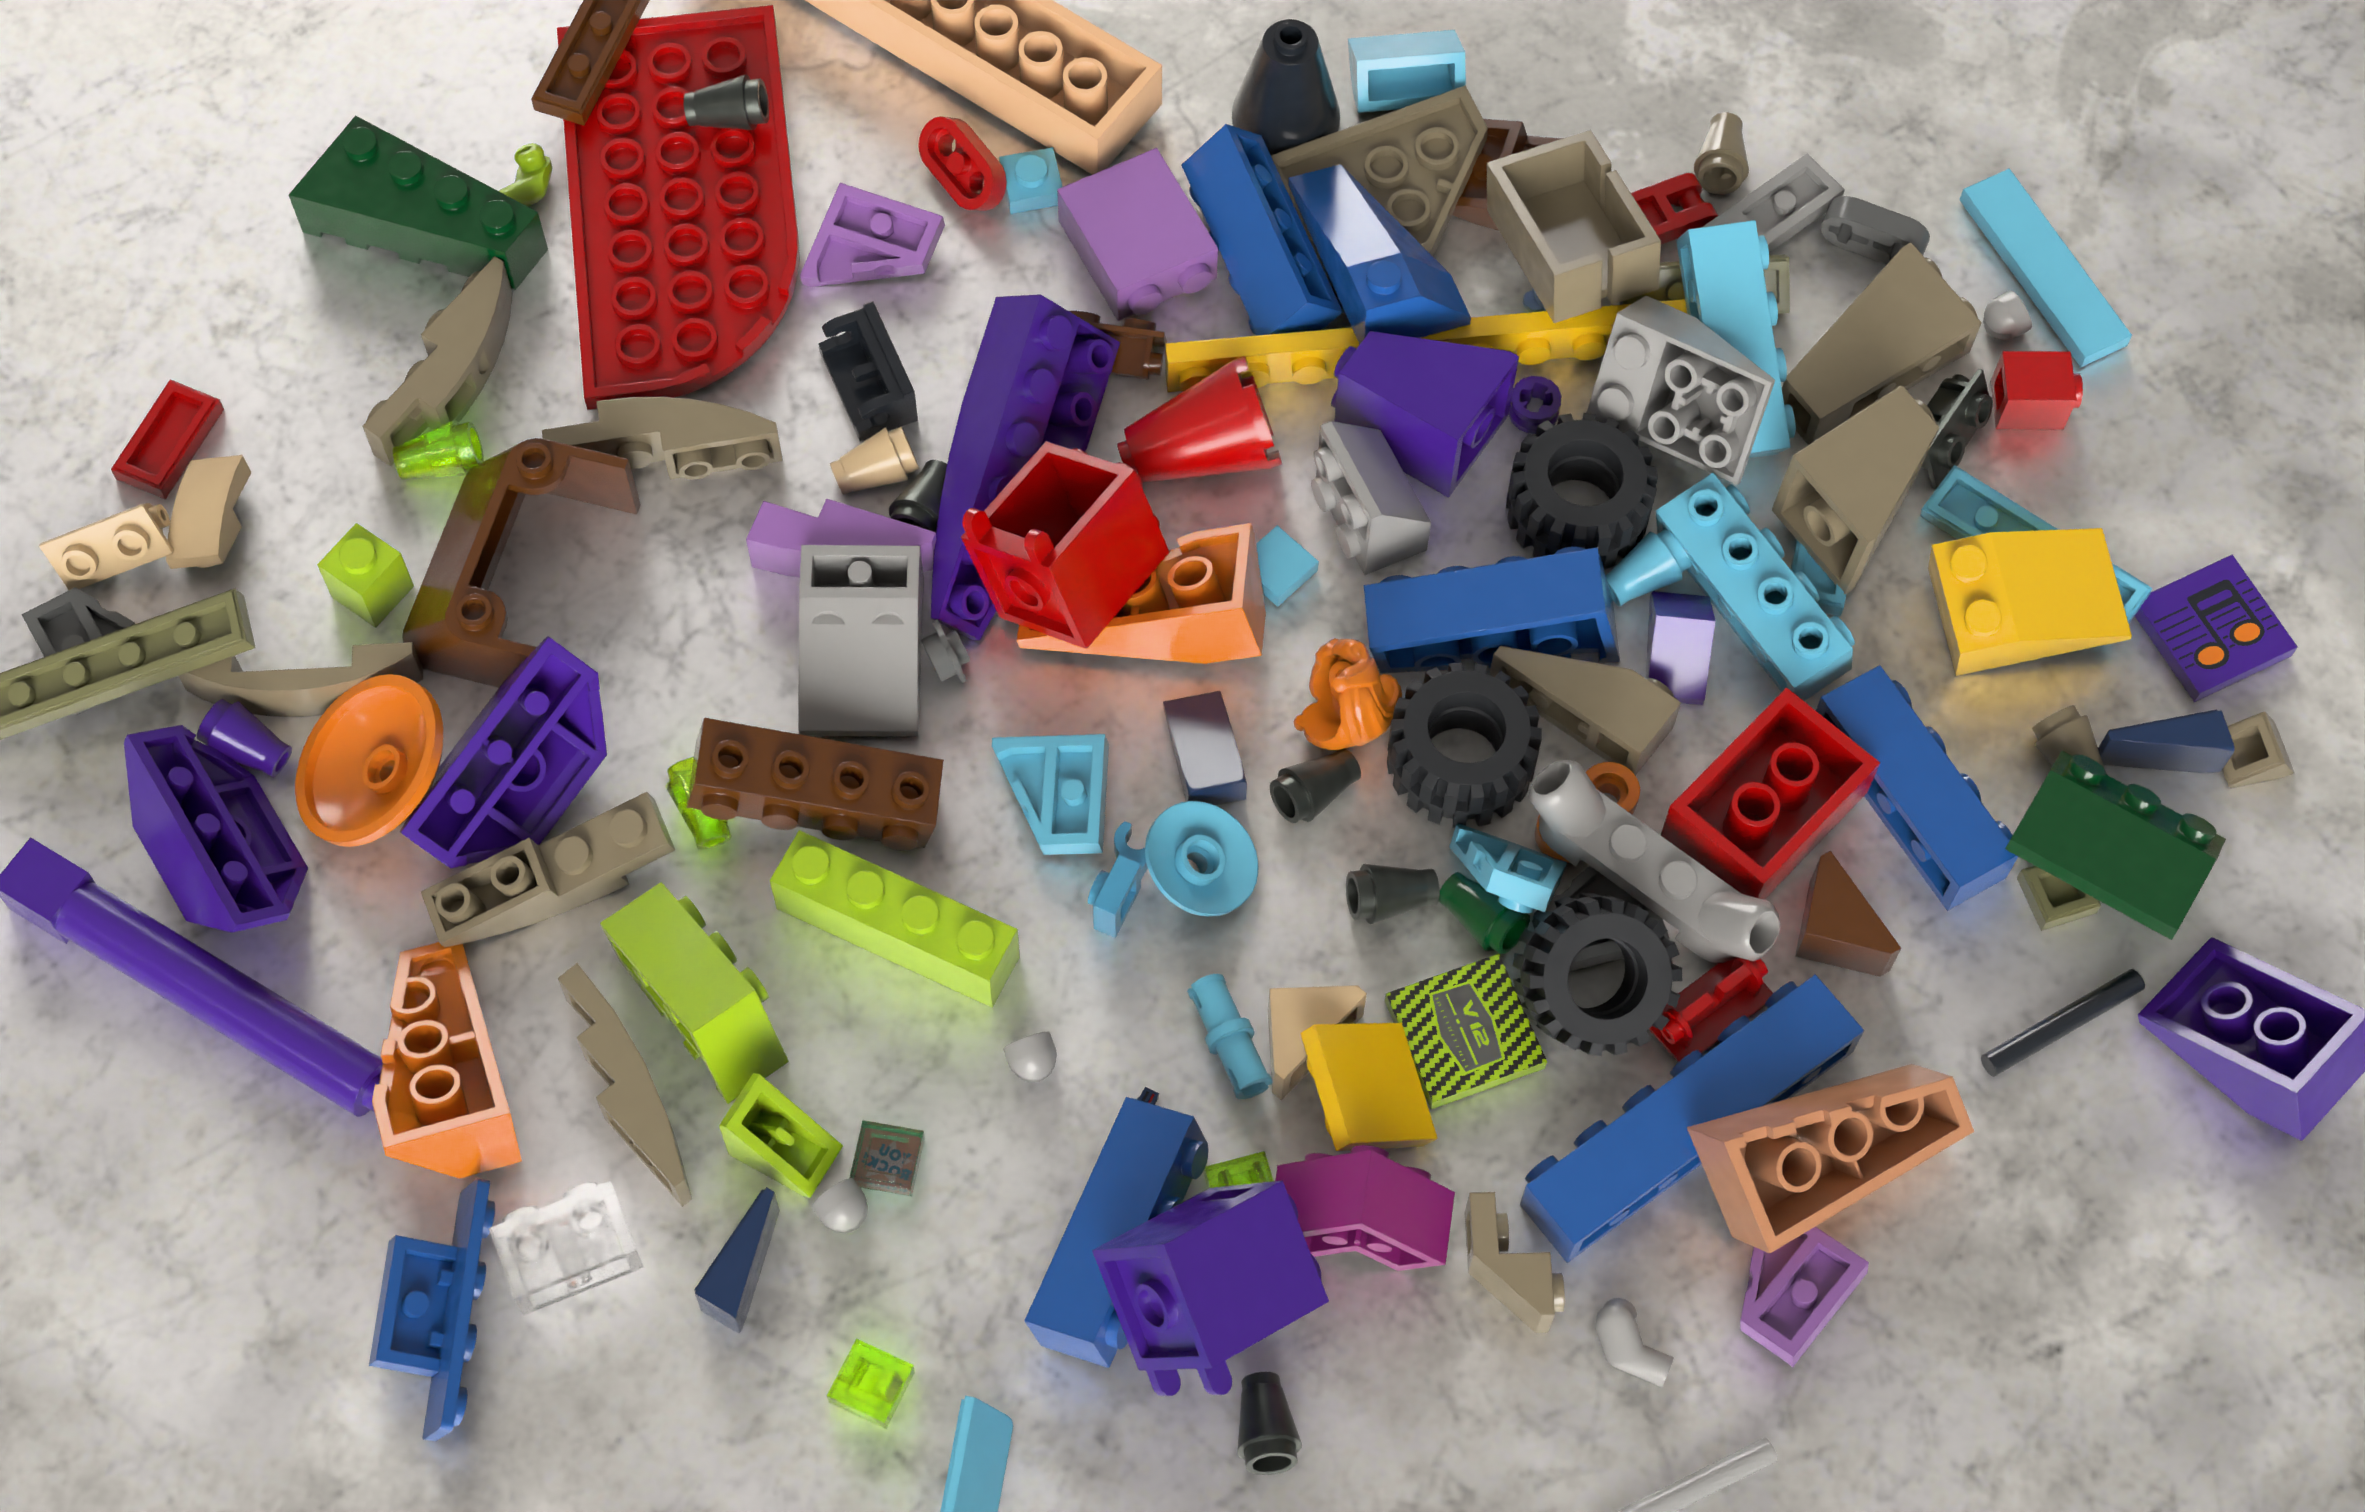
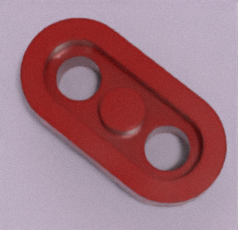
(965, 168)

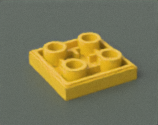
(1368, 1085)

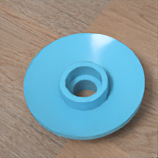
(1215, 844)

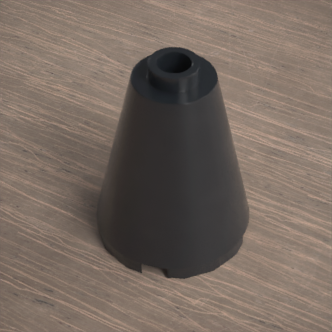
(1287, 89)

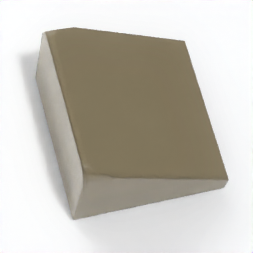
(2257, 753)

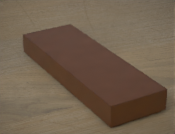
(587, 58)

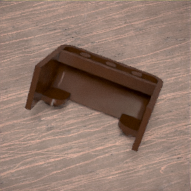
(455, 616)

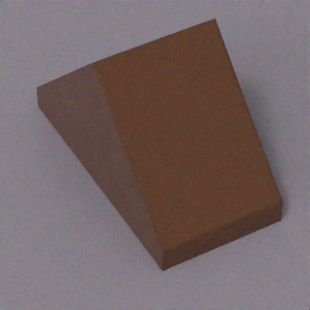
(1842, 925)

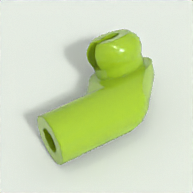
(531, 176)

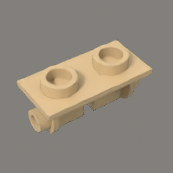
(109, 546)

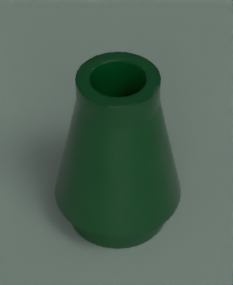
(1482, 914)

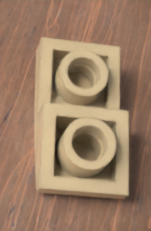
(203, 512)

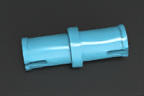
(1229, 1036)

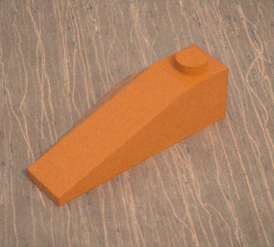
(439, 1077)

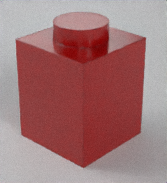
(2035, 390)

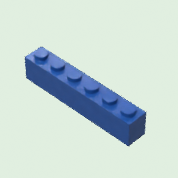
(1649, 1146)

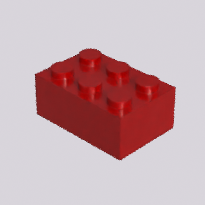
(1770, 797)

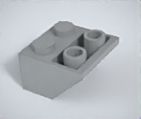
(1368, 497)

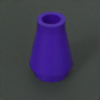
(243, 738)

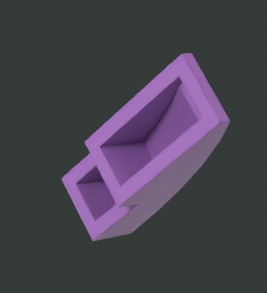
(780, 531)

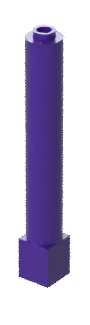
(77, 908)

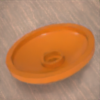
(369, 760)

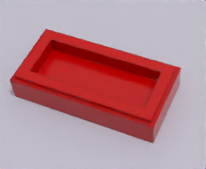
(167, 439)

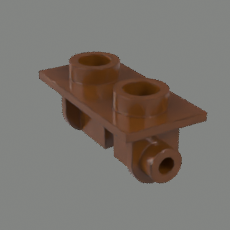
(1136, 347)

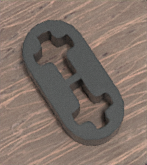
(1871, 229)

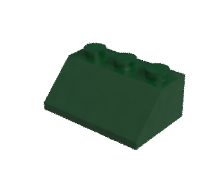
(2117, 843)

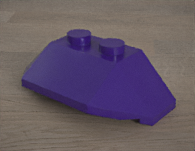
(515, 762)
(210, 832)

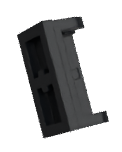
(868, 372)

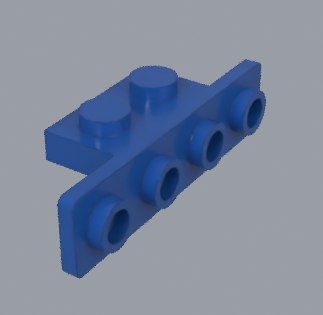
(428, 1307)

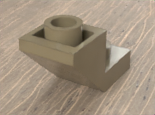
(1516, 1279)

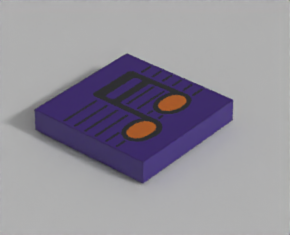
(2214, 628)

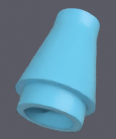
(1648, 567)

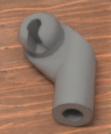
(1624, 1346)

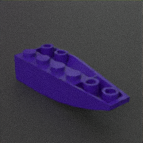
(1030, 384)

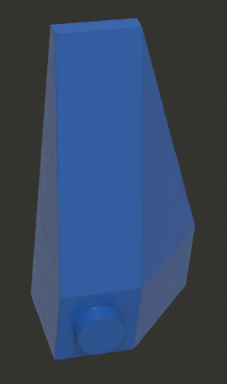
(1373, 261)

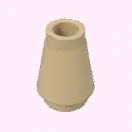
(875, 462)

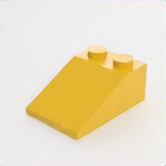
(2025, 596)

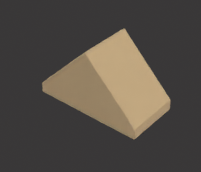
(1297, 1010)

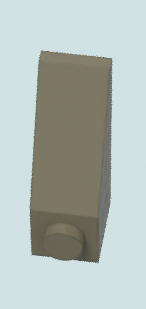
(1594, 703)

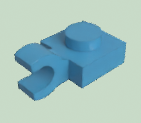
(1116, 891)

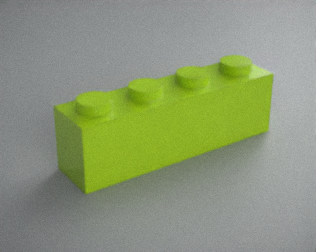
(895, 918)

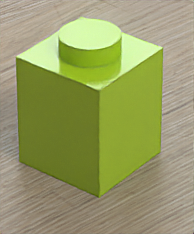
(365, 575)

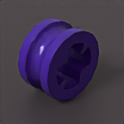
(1530, 388)

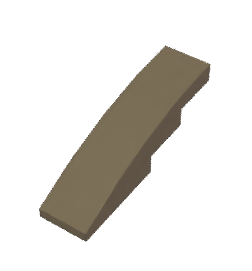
(631, 1099)

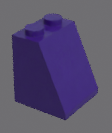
(1428, 399)

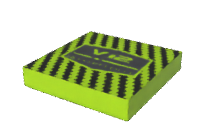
(1466, 1031)

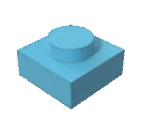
(1031, 180)

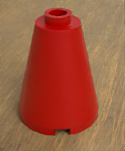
(1203, 431)

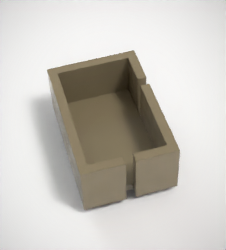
(1554, 222)

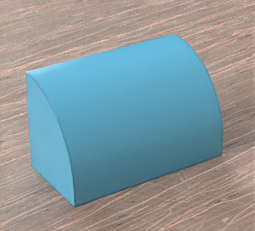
(1404, 68)

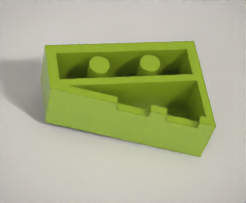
(697, 987)

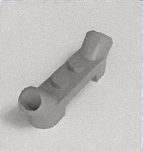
(1707, 911)

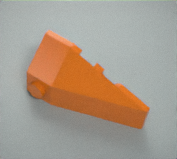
(1192, 608)

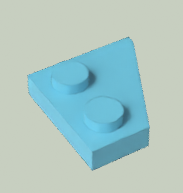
(1059, 788)
(1513, 872)

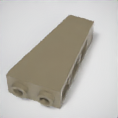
(1889, 337)

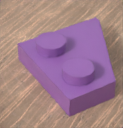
(870, 239)
(1798, 1292)

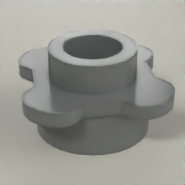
(946, 653)

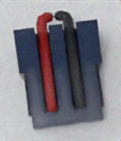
(1149, 1096)

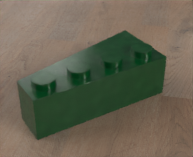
(413, 204)

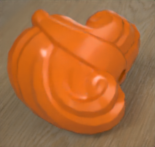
(1351, 695)

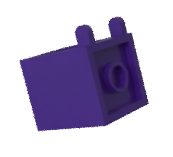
(1210, 1281)

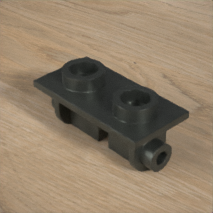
(1959, 410)

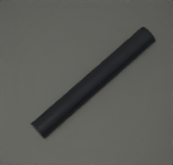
(2062, 1022)

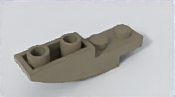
(461, 354)
(683, 432)
(548, 878)

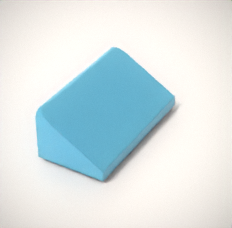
(977, 1458)

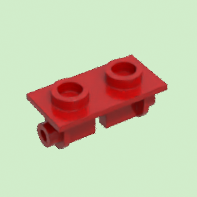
(1712, 1005)

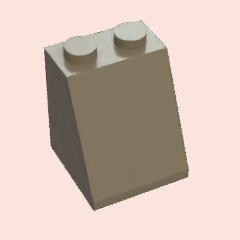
(1853, 481)

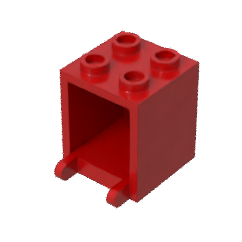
(1065, 543)

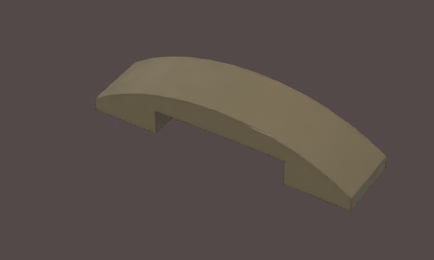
(300, 690)

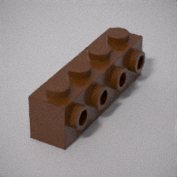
(814, 784)

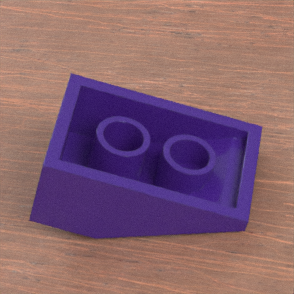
(2261, 1035)

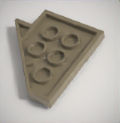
(1406, 159)

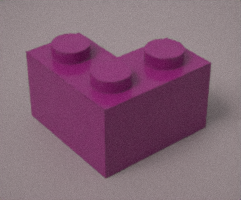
(1370, 1207)

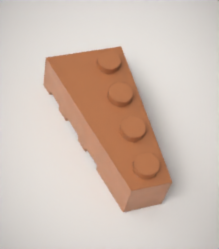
(1824, 1150)

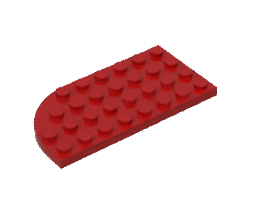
(677, 225)

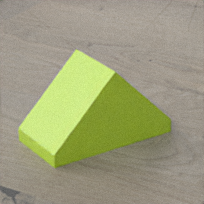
(778, 1137)

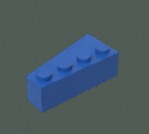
(1530, 604)

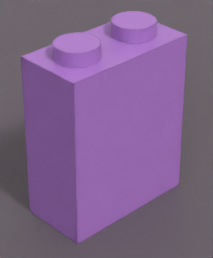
(1137, 234)

